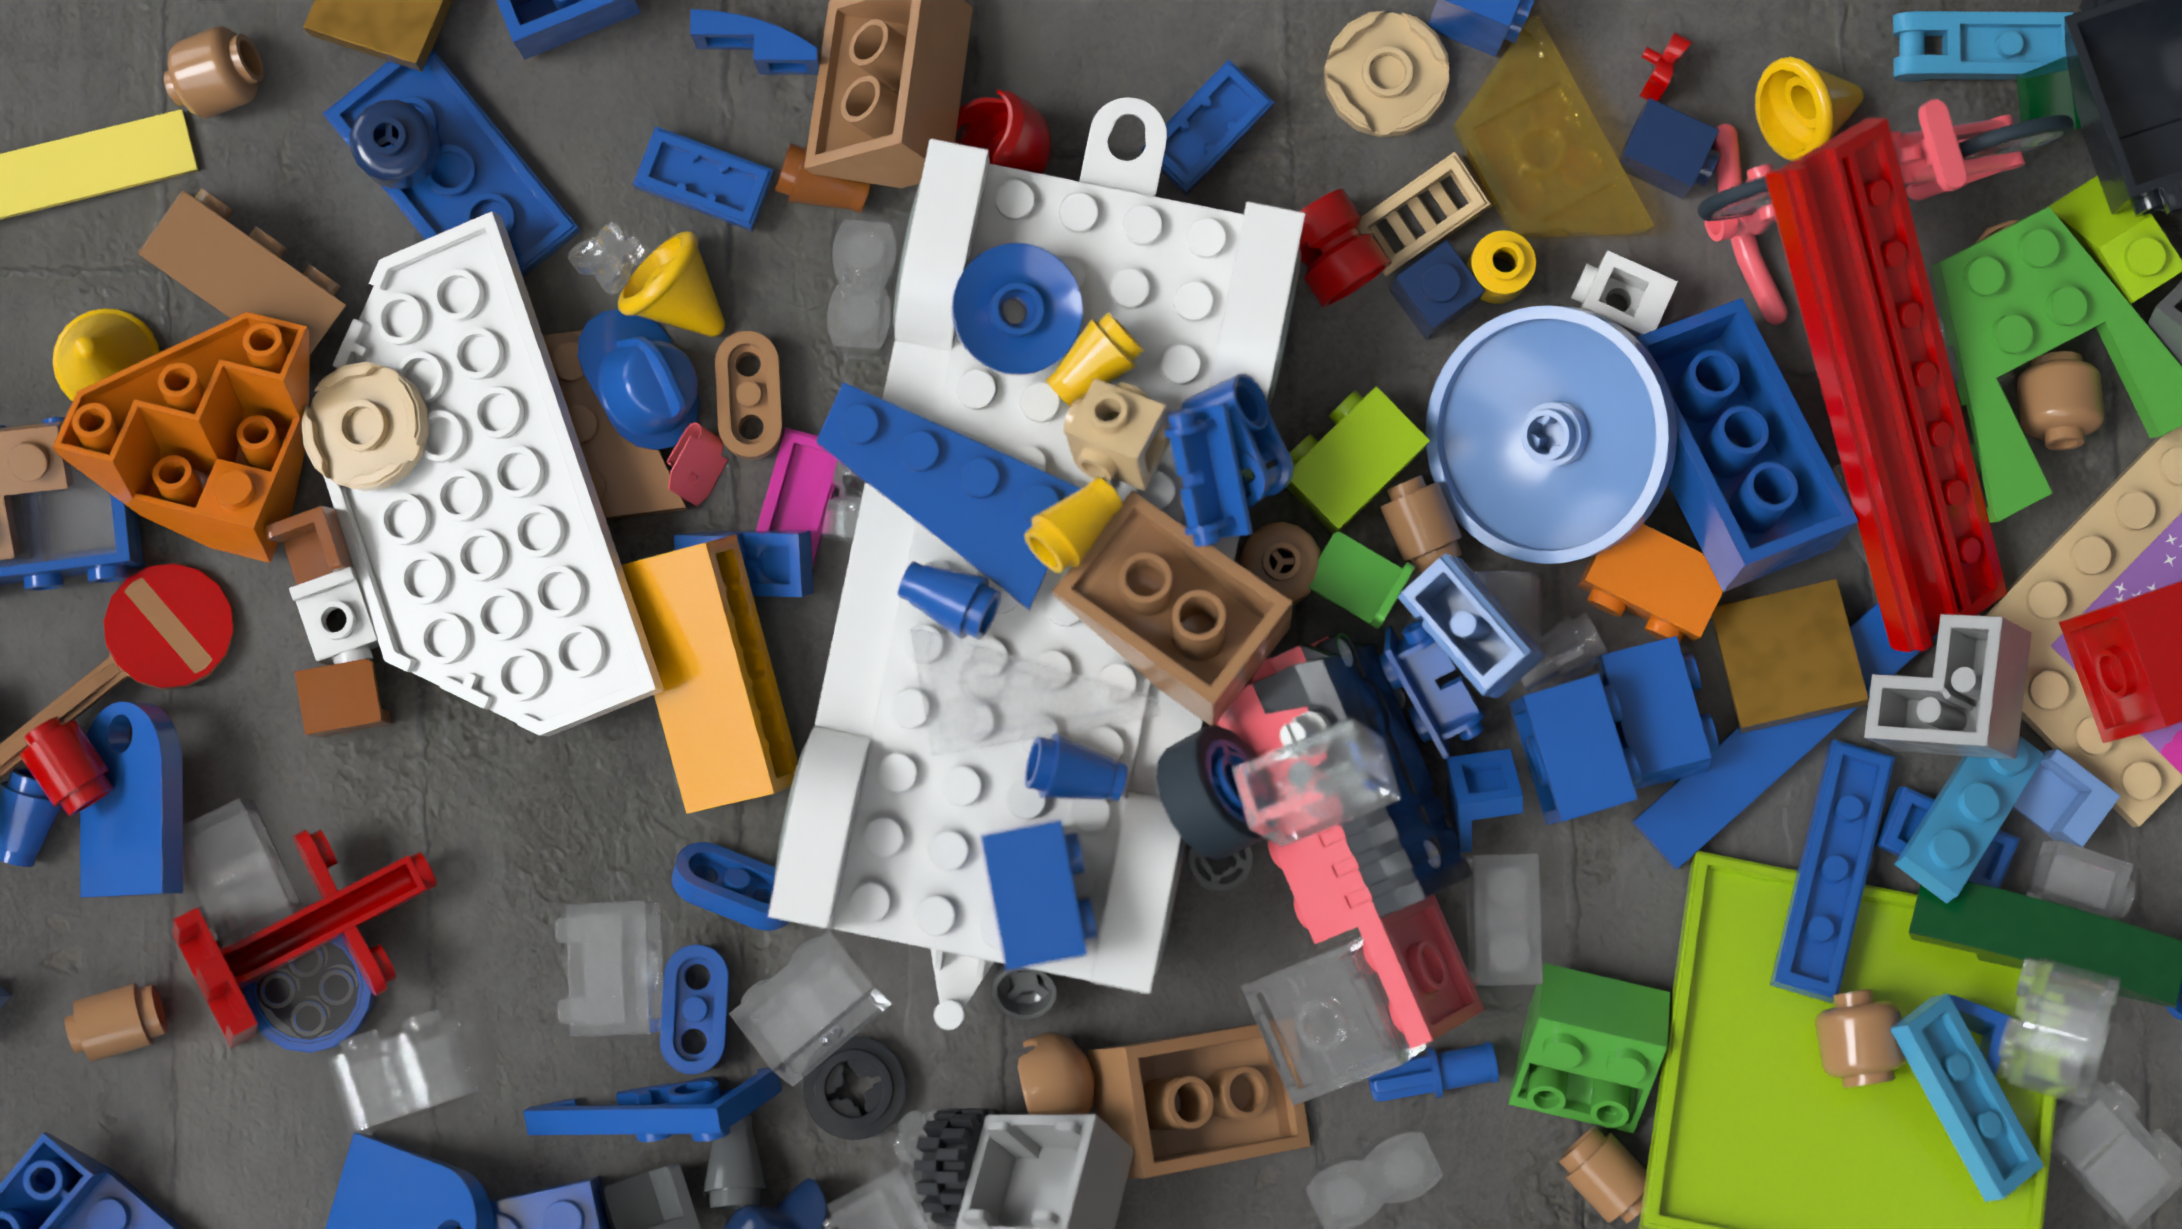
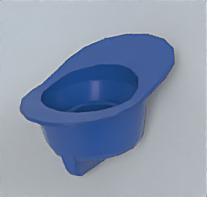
(639, 378)

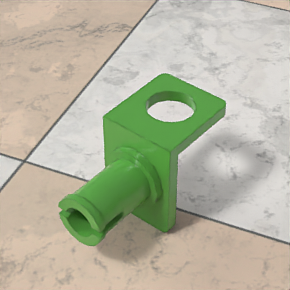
(1359, 579)

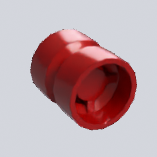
(1336, 251)

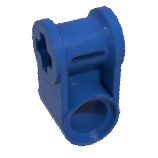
(1253, 434)

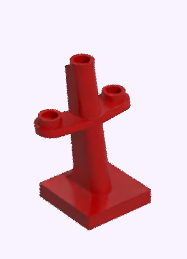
(339, 913)

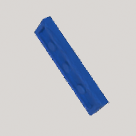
(1832, 871)

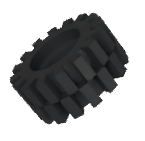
(948, 1160)

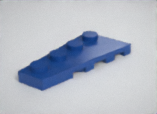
(948, 485)

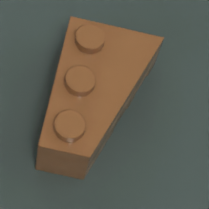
(237, 269)

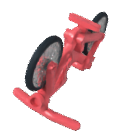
(1930, 162)

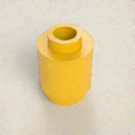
(1498, 285)

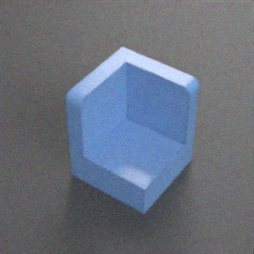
(2065, 799)

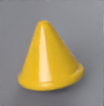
(1802, 106)
(674, 288)
(100, 346)

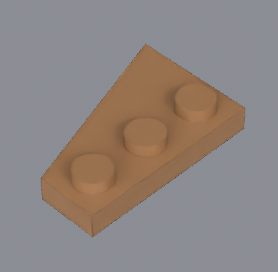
(625, 477)

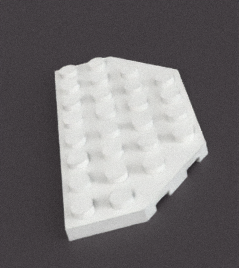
(495, 545)

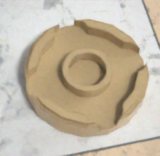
(1386, 74)
(365, 426)

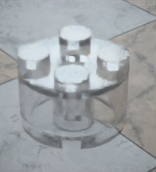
(2060, 1030)

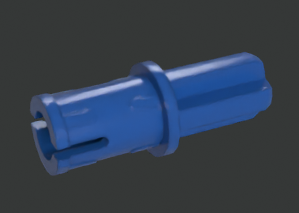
(1437, 1073)

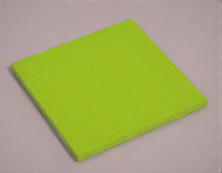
(1753, 1121)

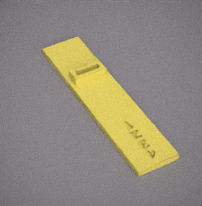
(95, 163)

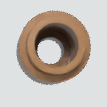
(1421, 523)
(116, 1021)
(1605, 1175)

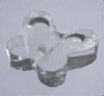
(608, 257)

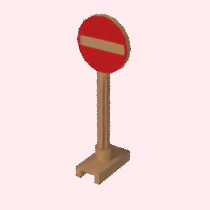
(161, 630)

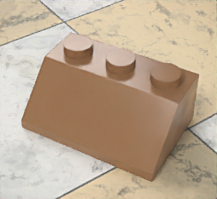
(887, 88)

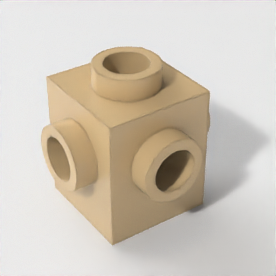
(1117, 433)

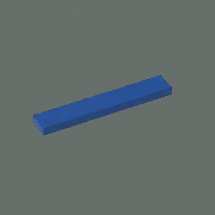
(1752, 761)

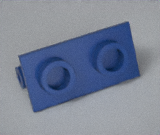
(1209, 472)
(1437, 709)

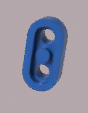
(726, 884)
(695, 1009)

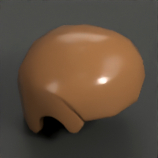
(1056, 1076)

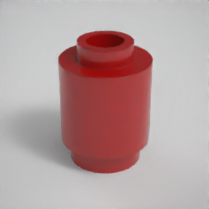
(66, 765)

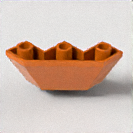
(202, 433)

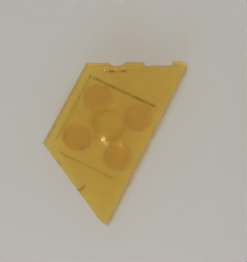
(1545, 149)

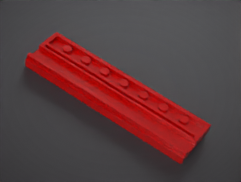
(1887, 382)

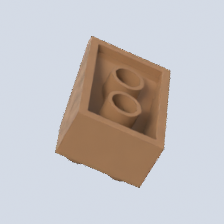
(1175, 608)
(1196, 1100)

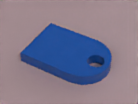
(136, 831)
(405, 1190)

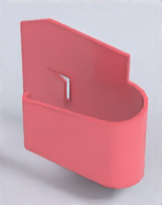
(698, 453)

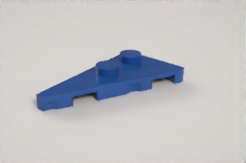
(659, 1110)

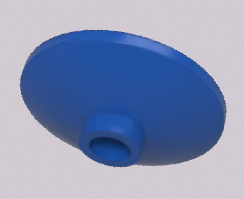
(1042, 287)

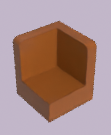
(312, 543)
(340, 698)

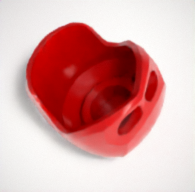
(1009, 130)

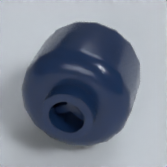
(409, 158)

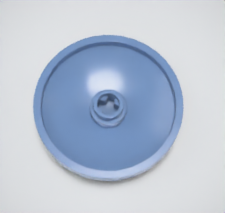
(1551, 434)

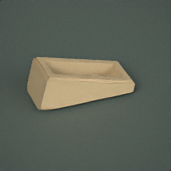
(1467, 182)

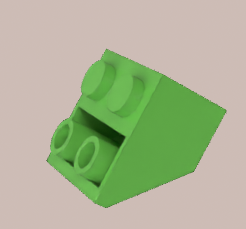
(1590, 1048)

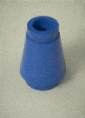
(951, 598)
(1073, 771)
(24, 818)

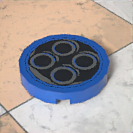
(312, 1000)

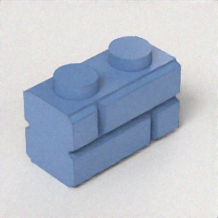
(1471, 626)

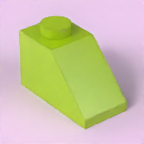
(2125, 247)

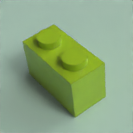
(1354, 458)

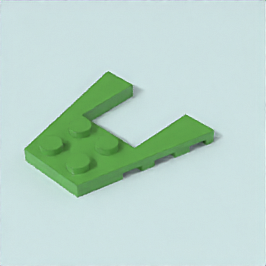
(2018, 300)

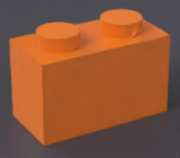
(1656, 582)

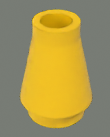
(1100, 353)
(1070, 527)

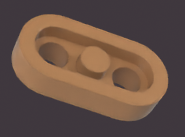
(750, 396)

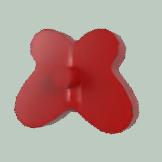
(1663, 66)

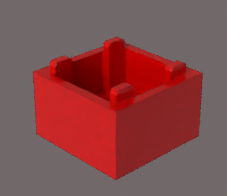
(2130, 662)

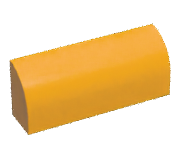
(716, 675)

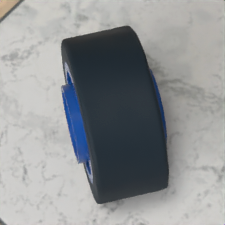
(1202, 791)

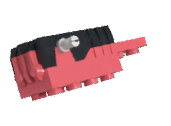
(1382, 864)

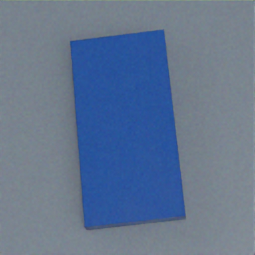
(474, 166)

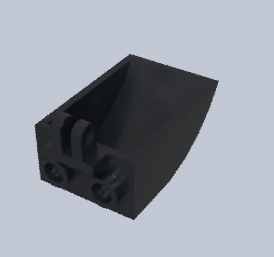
(2129, 99)

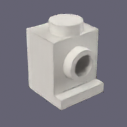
(1643, 289)
(319, 598)

